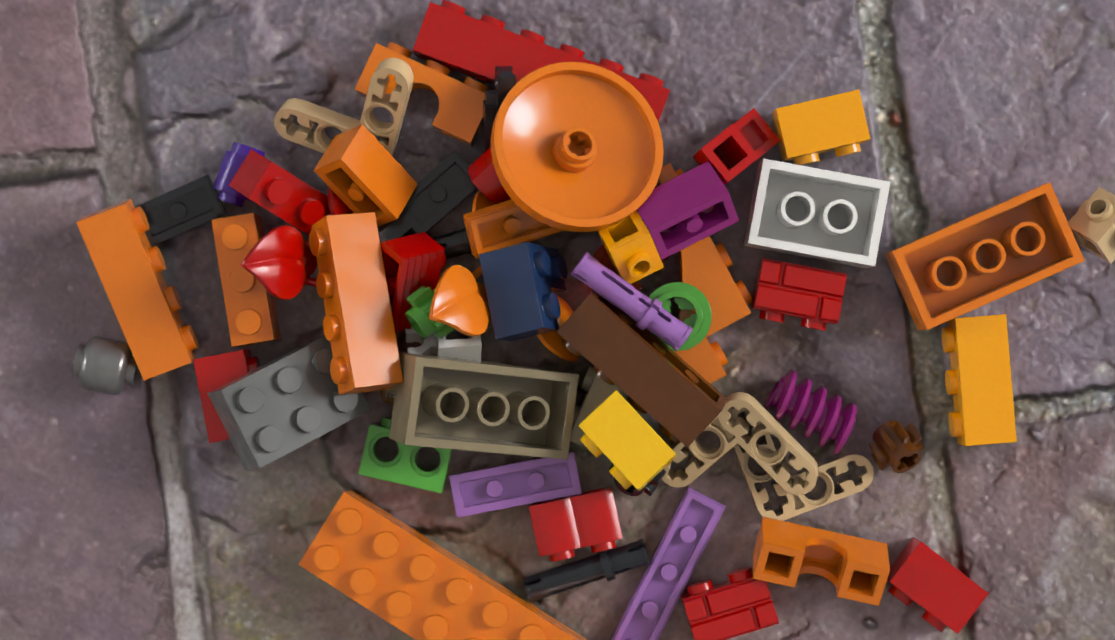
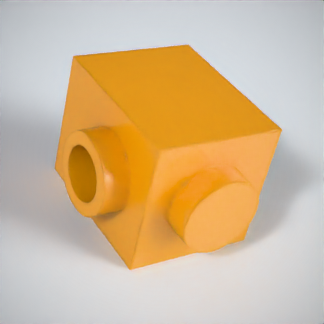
(634, 254)

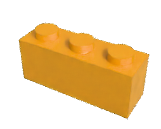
(979, 380)

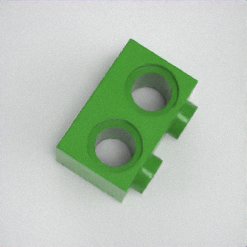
(405, 466)

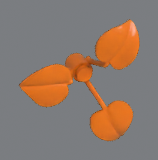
(463, 302)

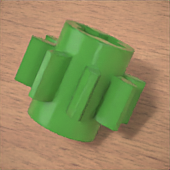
(419, 313)

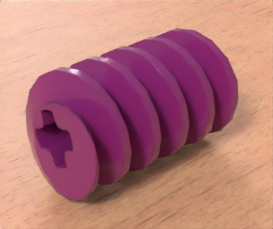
(812, 410)

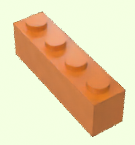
(138, 289)
(355, 303)

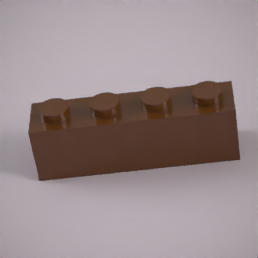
(643, 368)

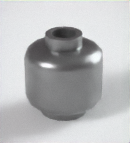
(104, 365)

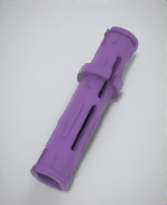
(638, 306)

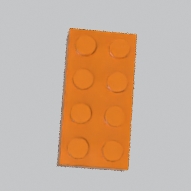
(984, 257)

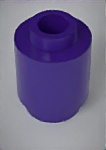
(229, 166)

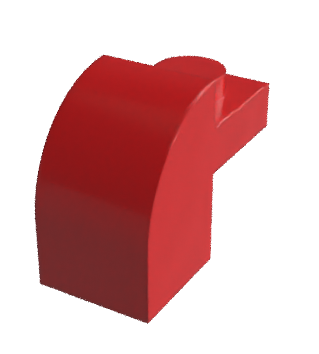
(738, 146)

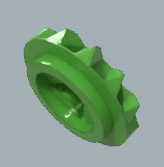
(688, 299)

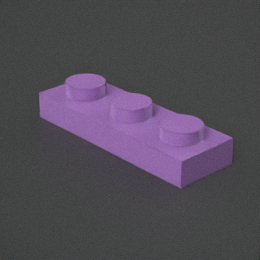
(514, 484)

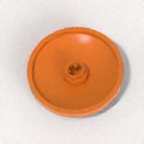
(576, 146)

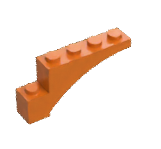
(706, 269)

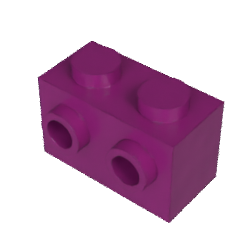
(687, 210)

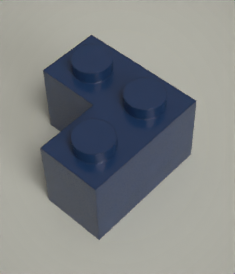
(522, 289)

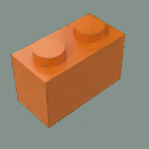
(365, 175)

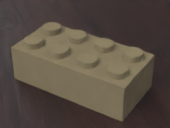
(484, 406)

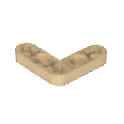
(376, 97)
(734, 432)
(800, 504)

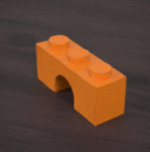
(459, 103)
(247, 303)
(851, 563)

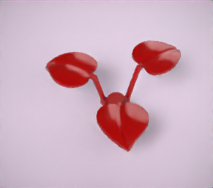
(284, 259)

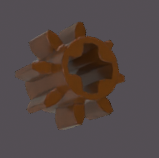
(896, 446)

